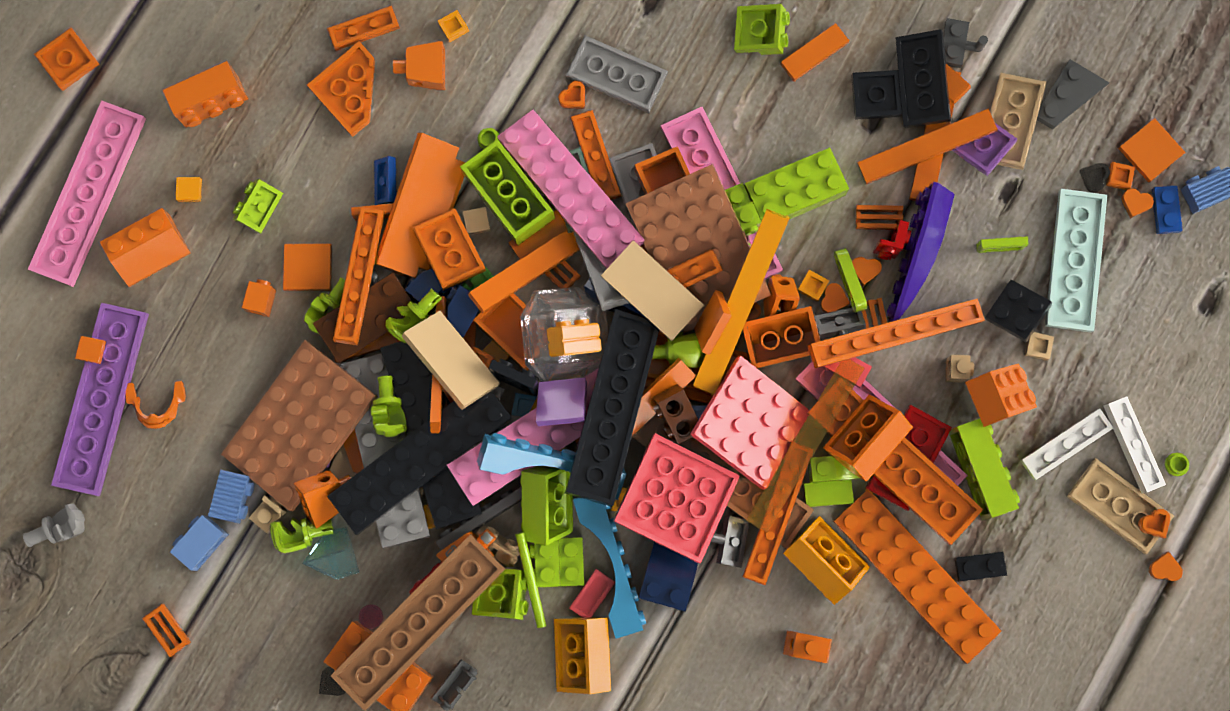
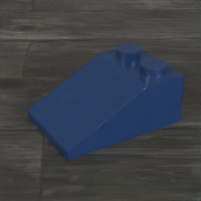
(668, 578)

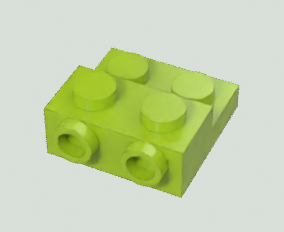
(761, 29)
(744, 209)
(559, 563)
(504, 597)

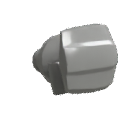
(63, 526)

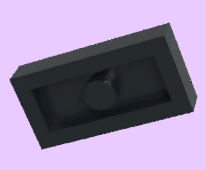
(980, 566)

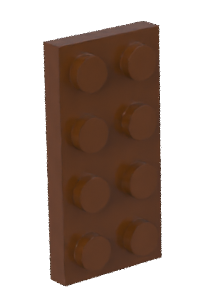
(381, 304)

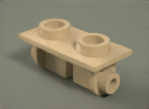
(507, 548)

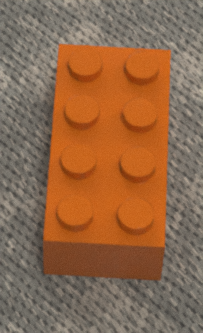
(403, 692)

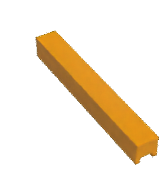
(742, 299)

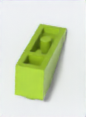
(828, 469)

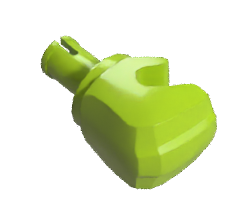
(324, 304)
(413, 313)
(683, 347)
(386, 410)
(290, 541)

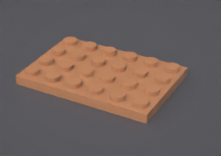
(689, 220)
(299, 424)

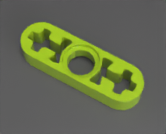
(850, 280)

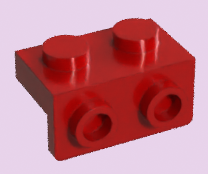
(890, 249)

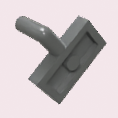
(956, 42)
(839, 323)
(732, 541)

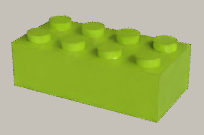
(799, 186)
(507, 192)
(984, 468)

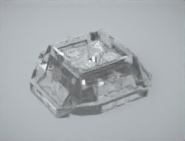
(542, 313)

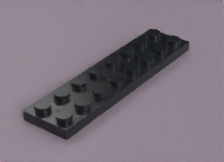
(413, 386)
(613, 409)
(416, 461)

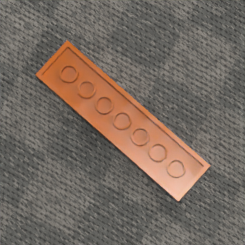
(919, 484)
(917, 576)

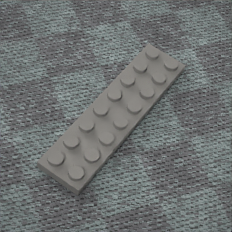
(407, 519)

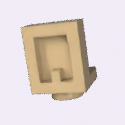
(267, 512)

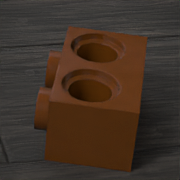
(680, 412)

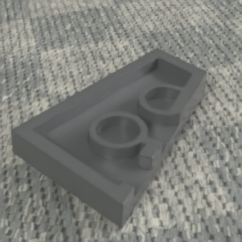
(1069, 92)

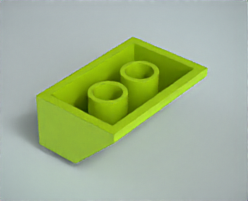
(544, 505)

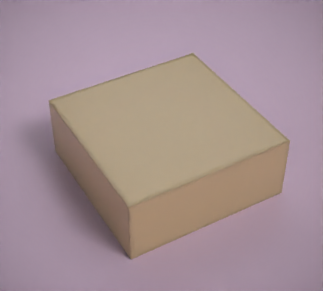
(476, 221)
(1039, 346)

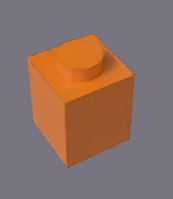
(259, 298)

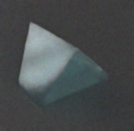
(333, 555)

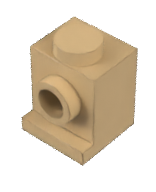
(959, 368)

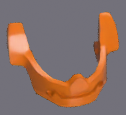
(154, 421)

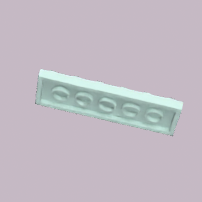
(1076, 260)

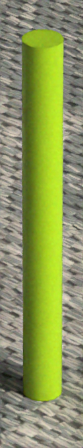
(530, 580)

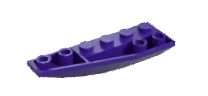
(923, 246)

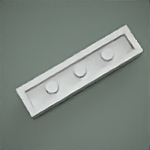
(1066, 444)
(1134, 445)

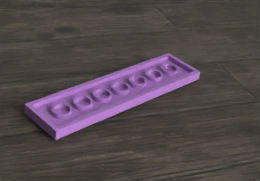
(100, 401)

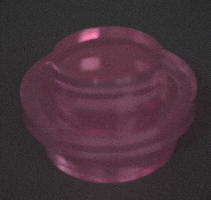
(370, 616)

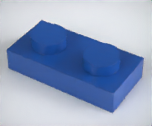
(385, 180)
(1167, 210)

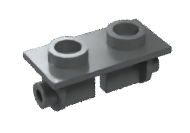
(458, 679)

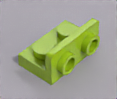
(257, 205)

